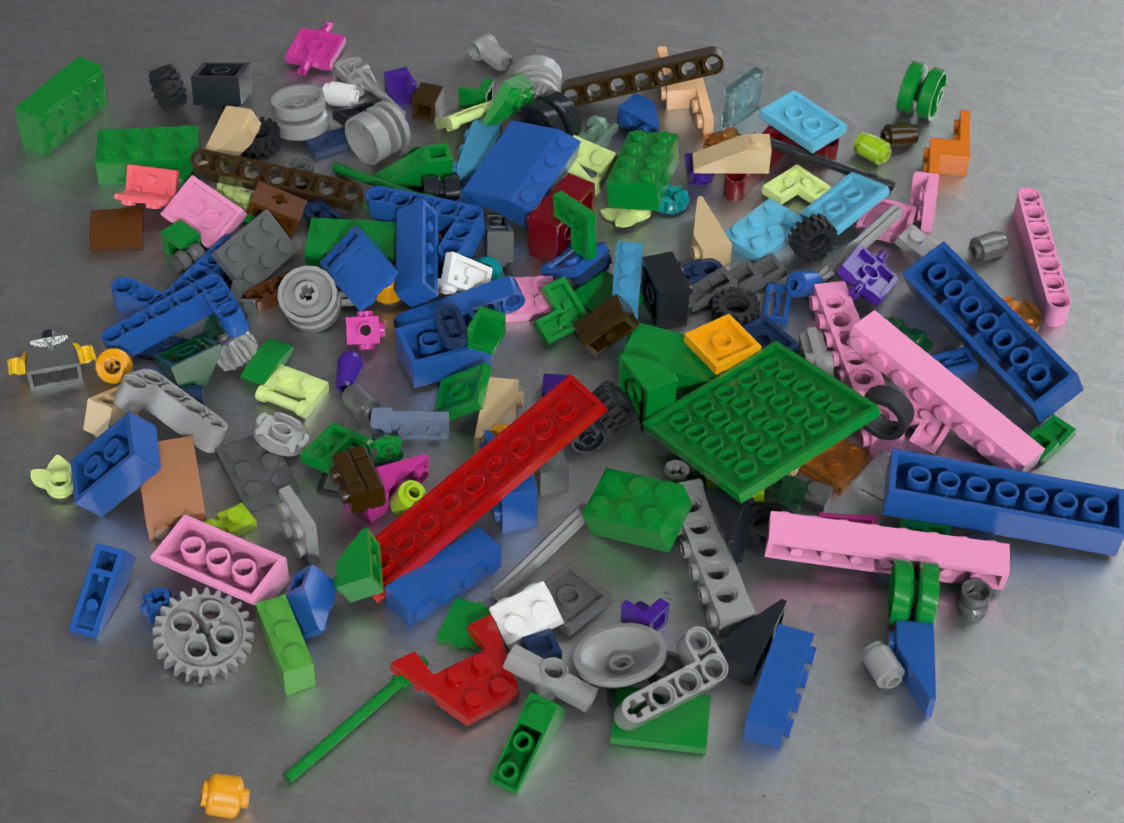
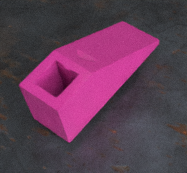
(392, 477)

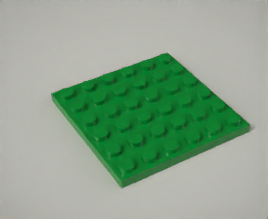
(760, 420)

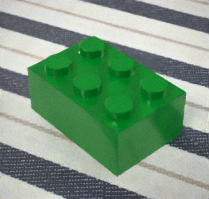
(637, 509)

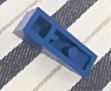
(101, 590)
(915, 650)

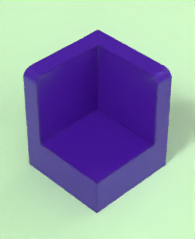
(400, 85)
(653, 616)

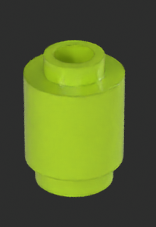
(872, 148)
(406, 496)

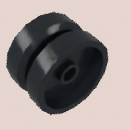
(553, 111)

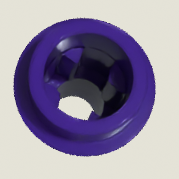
(348, 369)

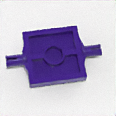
(868, 275)

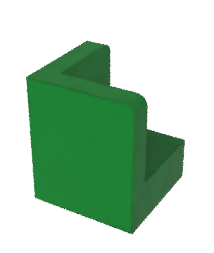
(470, 97)
(178, 237)
(486, 330)

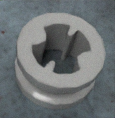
(676, 467)

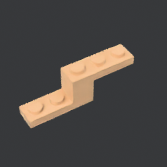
(686, 96)

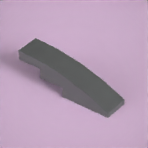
(746, 276)

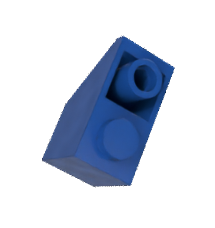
(638, 114)
(311, 598)

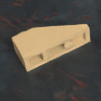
(233, 132)
(737, 155)
(708, 236)
(499, 406)
(102, 412)

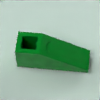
(426, 161)
(527, 742)

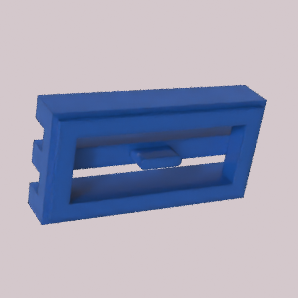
(777, 319)
(958, 367)

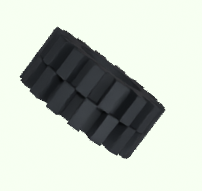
(167, 87)
(265, 142)
(812, 237)
(736, 301)
(620, 411)

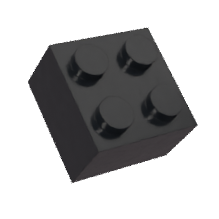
(221, 84)
(665, 290)

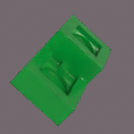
(266, 362)
(1052, 436)

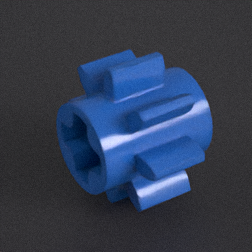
(153, 601)

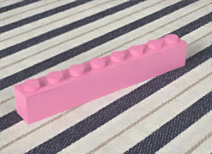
(944, 394)
(875, 547)

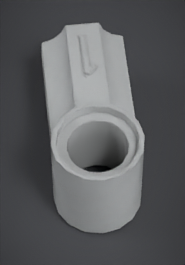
(487, 49)

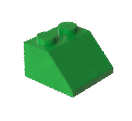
(647, 385)

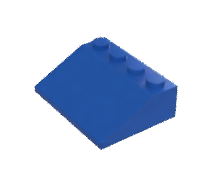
(522, 169)

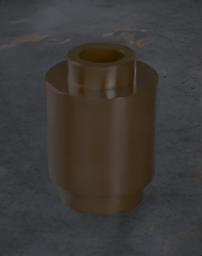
(900, 135)

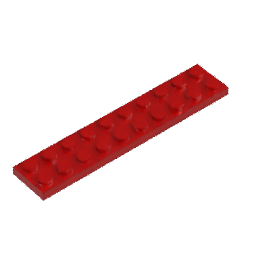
(486, 478)

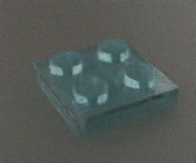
(742, 98)

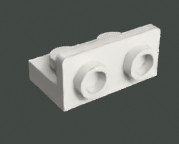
(462, 274)
(526, 613)

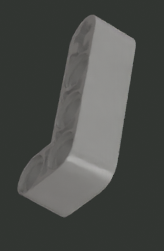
(172, 406)
(669, 687)

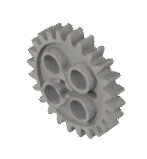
(177, 645)

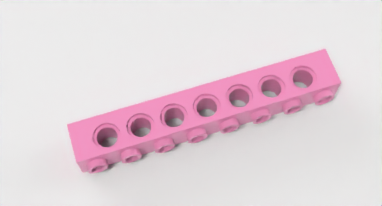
(835, 319)

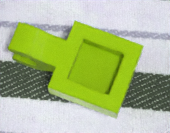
(234, 520)

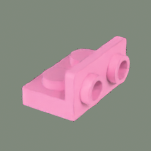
(924, 197)

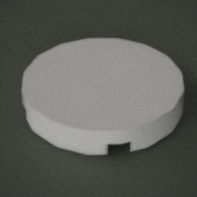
(280, 434)

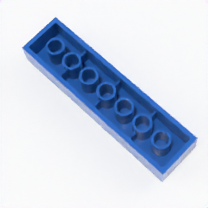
(993, 332)
(1004, 502)

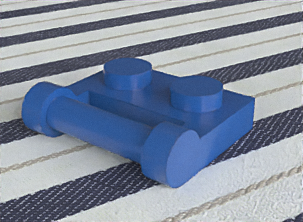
(571, 263)

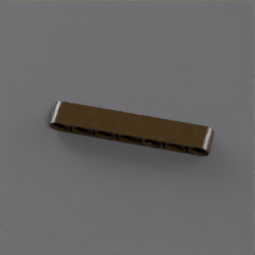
(650, 68)
(269, 171)

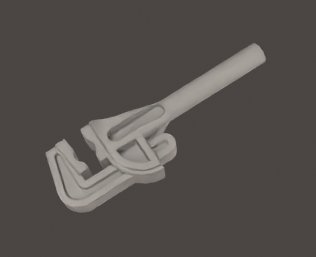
(355, 72)

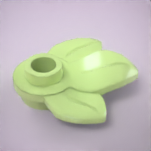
(625, 217)
(55, 478)

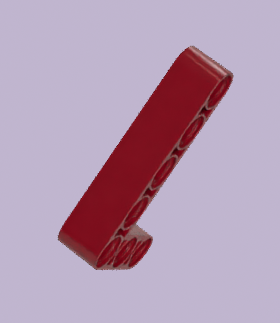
(740, 185)

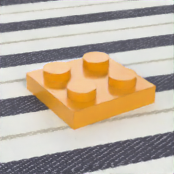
(721, 343)

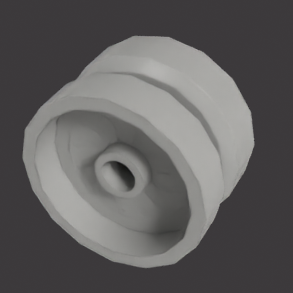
(300, 112)
(294, 298)

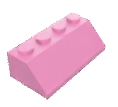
(222, 561)

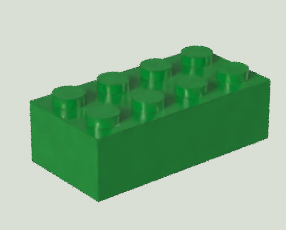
(61, 106)
(147, 147)
(643, 170)

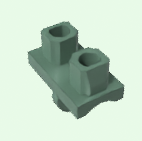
(599, 131)

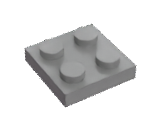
(298, 526)

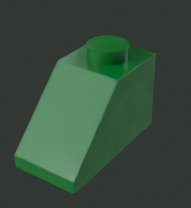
(360, 568)

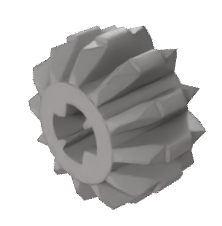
(236, 350)

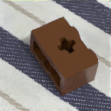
(282, 205)

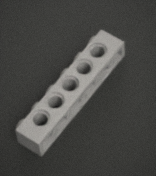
(713, 565)

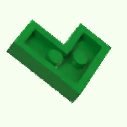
(580, 220)
(566, 312)

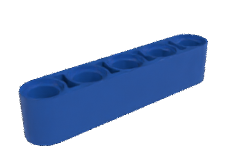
(498, 295)

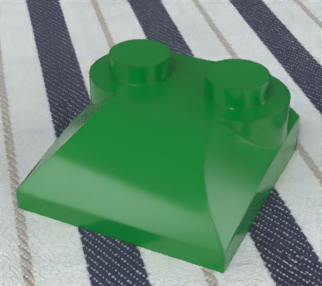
(510, 99)

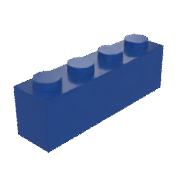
(417, 253)
(443, 577)
(779, 686)

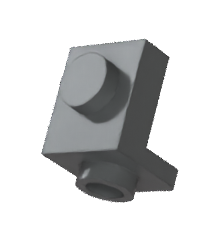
(247, 305)

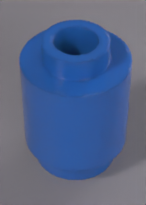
(802, 283)

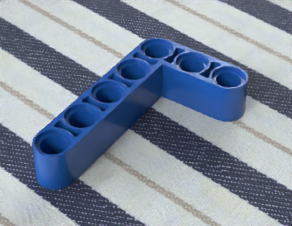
(458, 221)
(133, 296)
(176, 313)

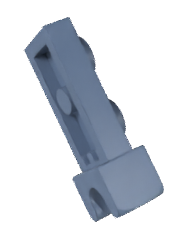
(409, 424)

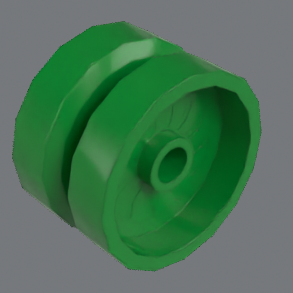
(922, 90)
(917, 593)

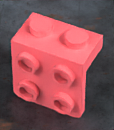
(149, 186)

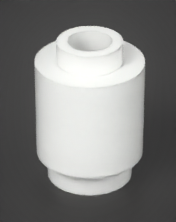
(340, 94)

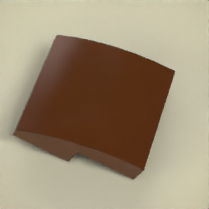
(116, 230)

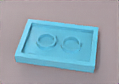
(803, 121)
(848, 200)
(763, 230)

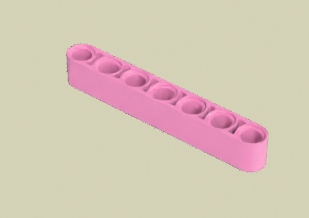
(1042, 257)

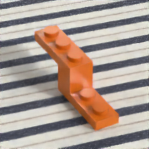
(949, 155)

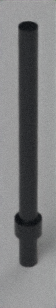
(827, 162)

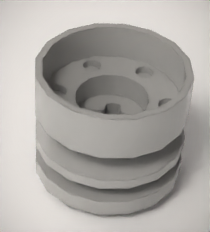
(542, 72)
(377, 132)

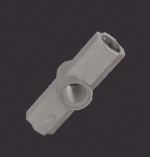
(815, 351)
(551, 678)

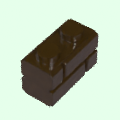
(606, 325)
(357, 480)

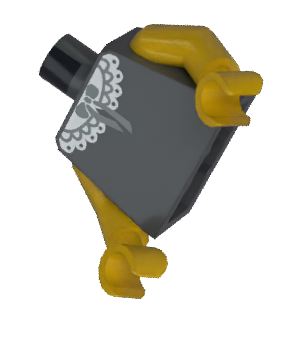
(52, 361)

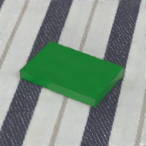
(676, 730)

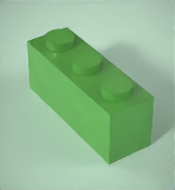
(285, 644)

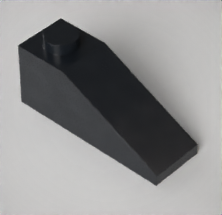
(734, 520)
(751, 642)

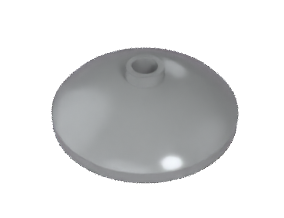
(620, 655)

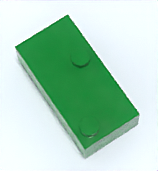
(326, 233)

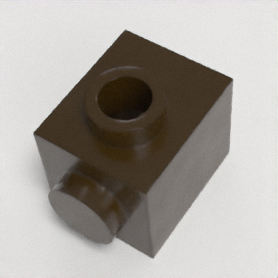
(427, 102)

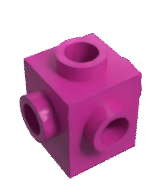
(354, 334)

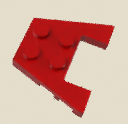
(472, 686)

